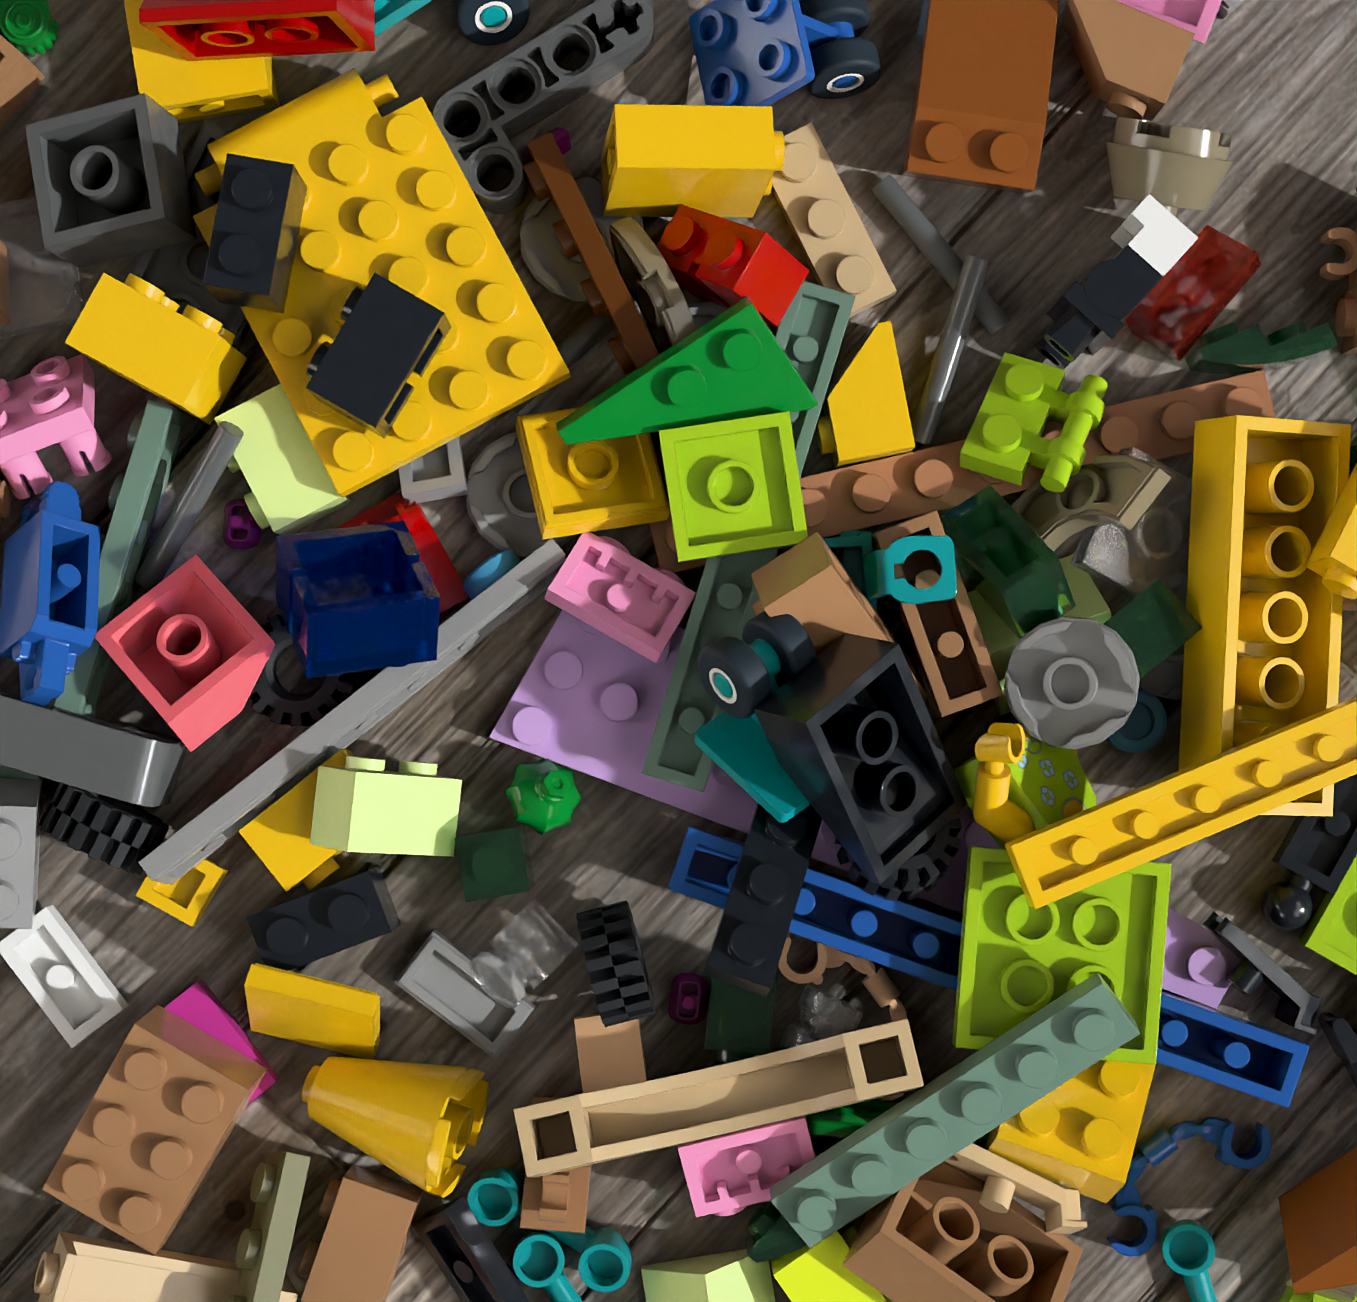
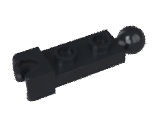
(1316, 854)

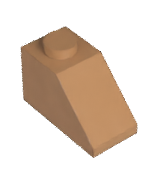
(1126, 54)

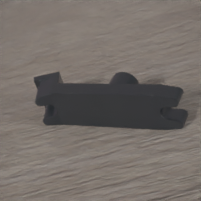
(1295, 1005)

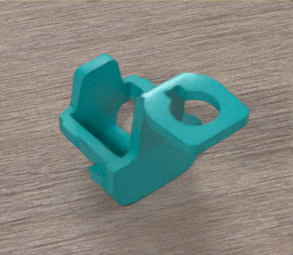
(875, 569)

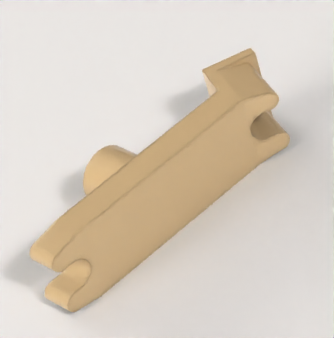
(1007, 1180)

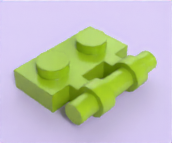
(1014, 417)

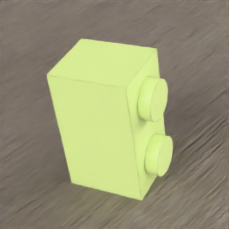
(280, 465)
(385, 810)

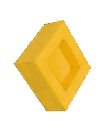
(189, 895)

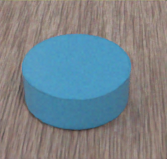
(489, 572)
(1143, 727)

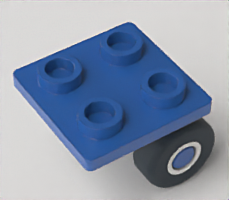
(772, 47)

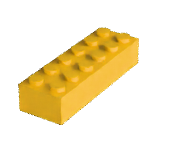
(1264, 617)

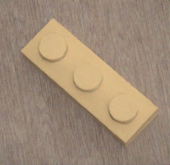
(828, 222)

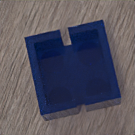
(356, 599)

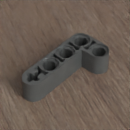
(553, 90)
(89, 752)

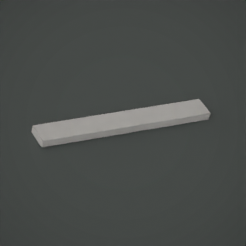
(352, 718)

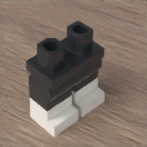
(1092, 309)

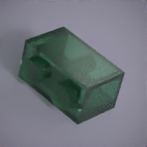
(1007, 562)

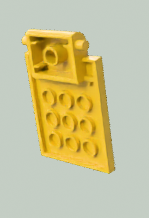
(397, 206)

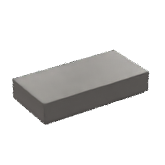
(443, 983)

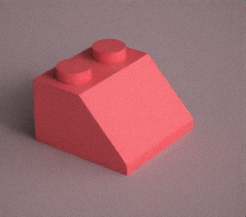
(189, 651)

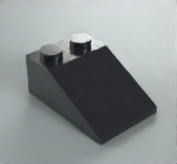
(864, 751)

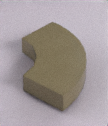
(651, 284)
(1102, 493)

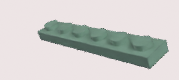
(135, 504)
(954, 1110)

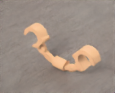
(877, 981)

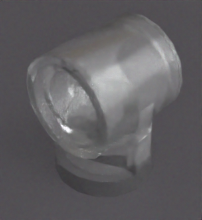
(522, 955)

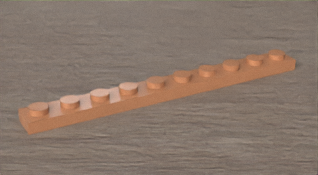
(934, 481)

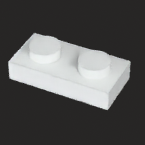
(62, 976)

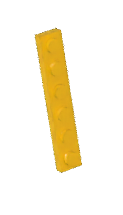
(1186, 805)

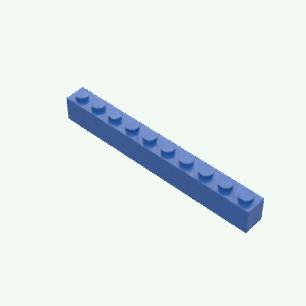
(928, 947)

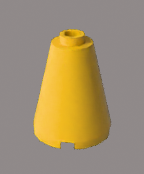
(402, 1114)

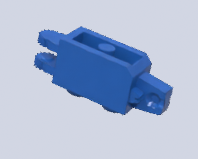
(49, 592)

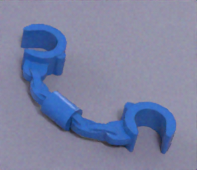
(1160, 1147)

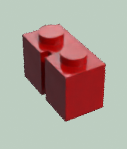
(729, 262)

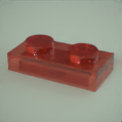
(1193, 293)

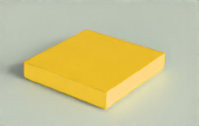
(590, 482)
(313, 1011)

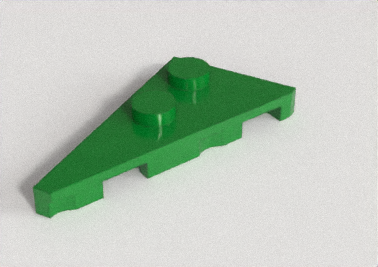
(710, 376)

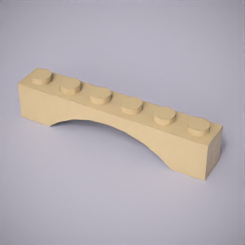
(718, 1099)

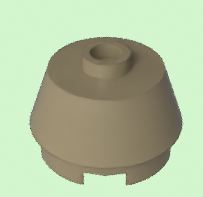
(1168, 162)

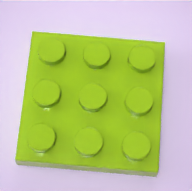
(1028, 957)

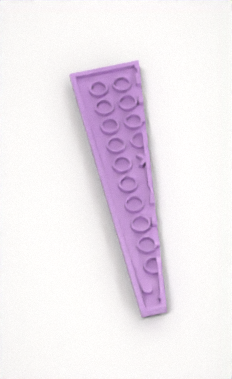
(597, 710)

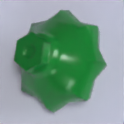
(543, 795)

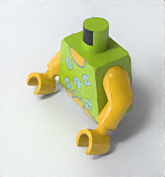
(1022, 783)

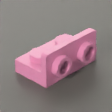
(620, 595)
(741, 1166)

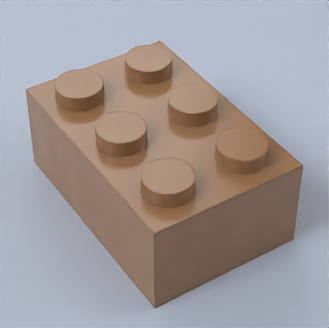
(154, 1129)
(946, 1247)

